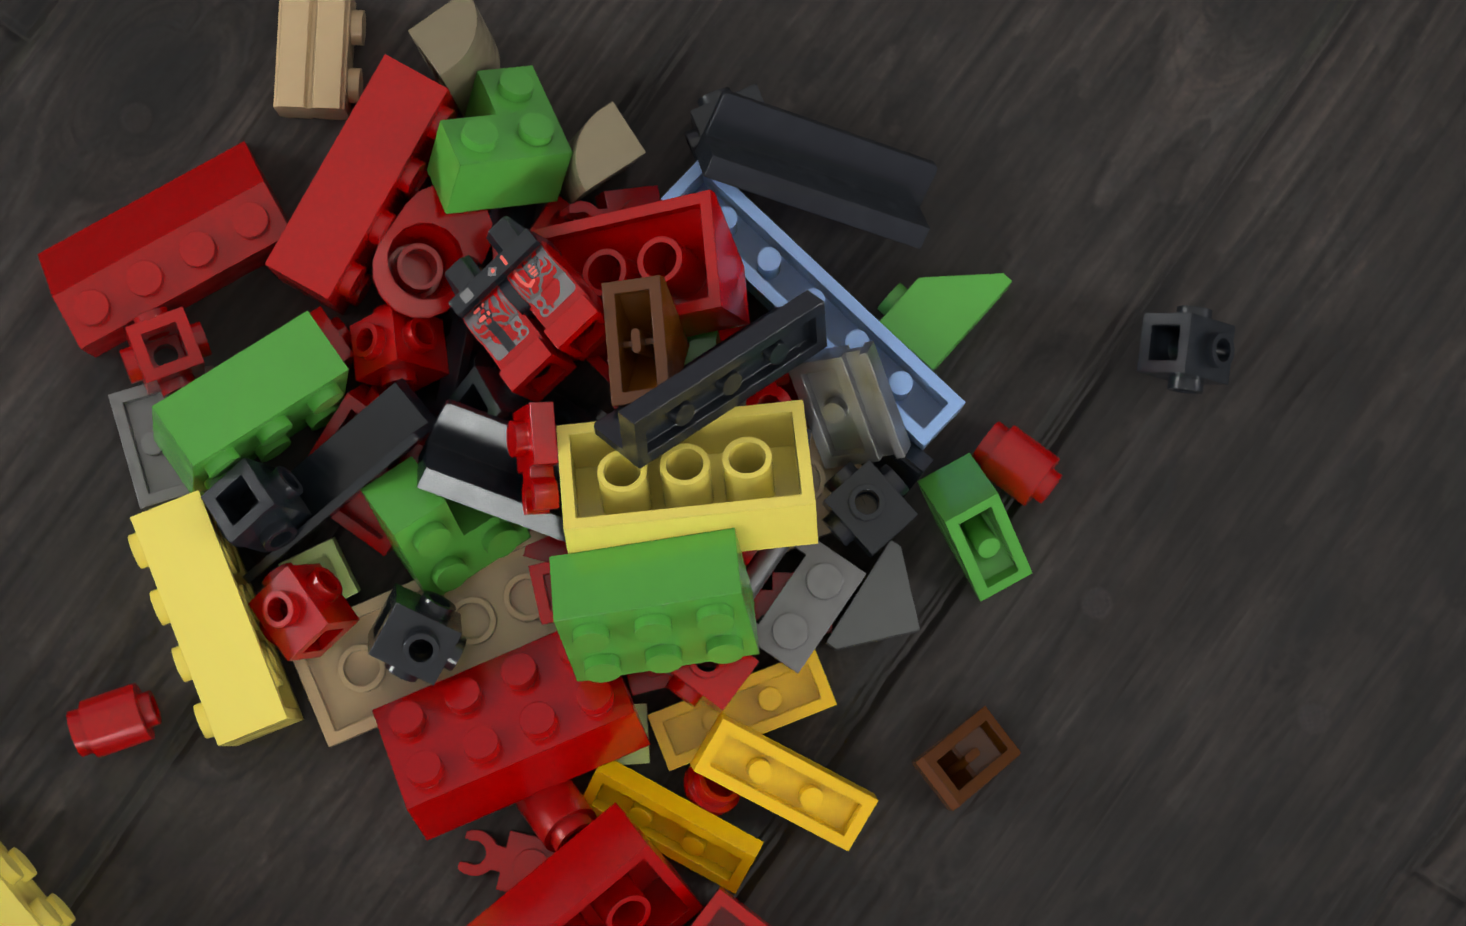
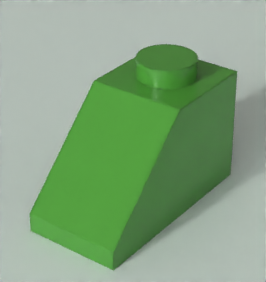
(940, 312)
(975, 526)

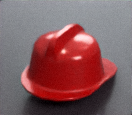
(419, 251)

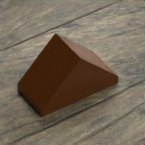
(641, 337)
(966, 758)

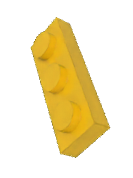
(762, 703)
(784, 781)
(676, 825)

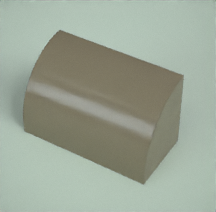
(456, 47)
(599, 153)

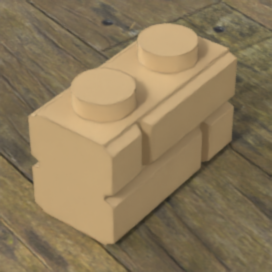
(317, 58)

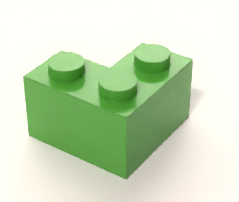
(503, 148)
(435, 536)

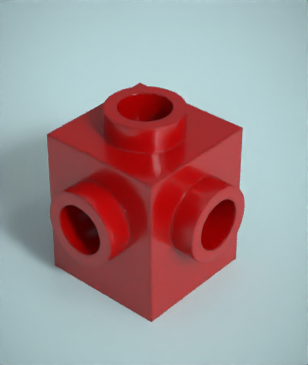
(162, 330)
(398, 347)
(302, 610)
(712, 687)

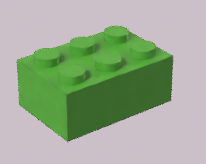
(251, 404)
(654, 605)

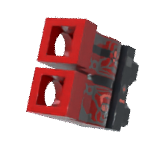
(527, 308)

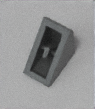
(881, 606)

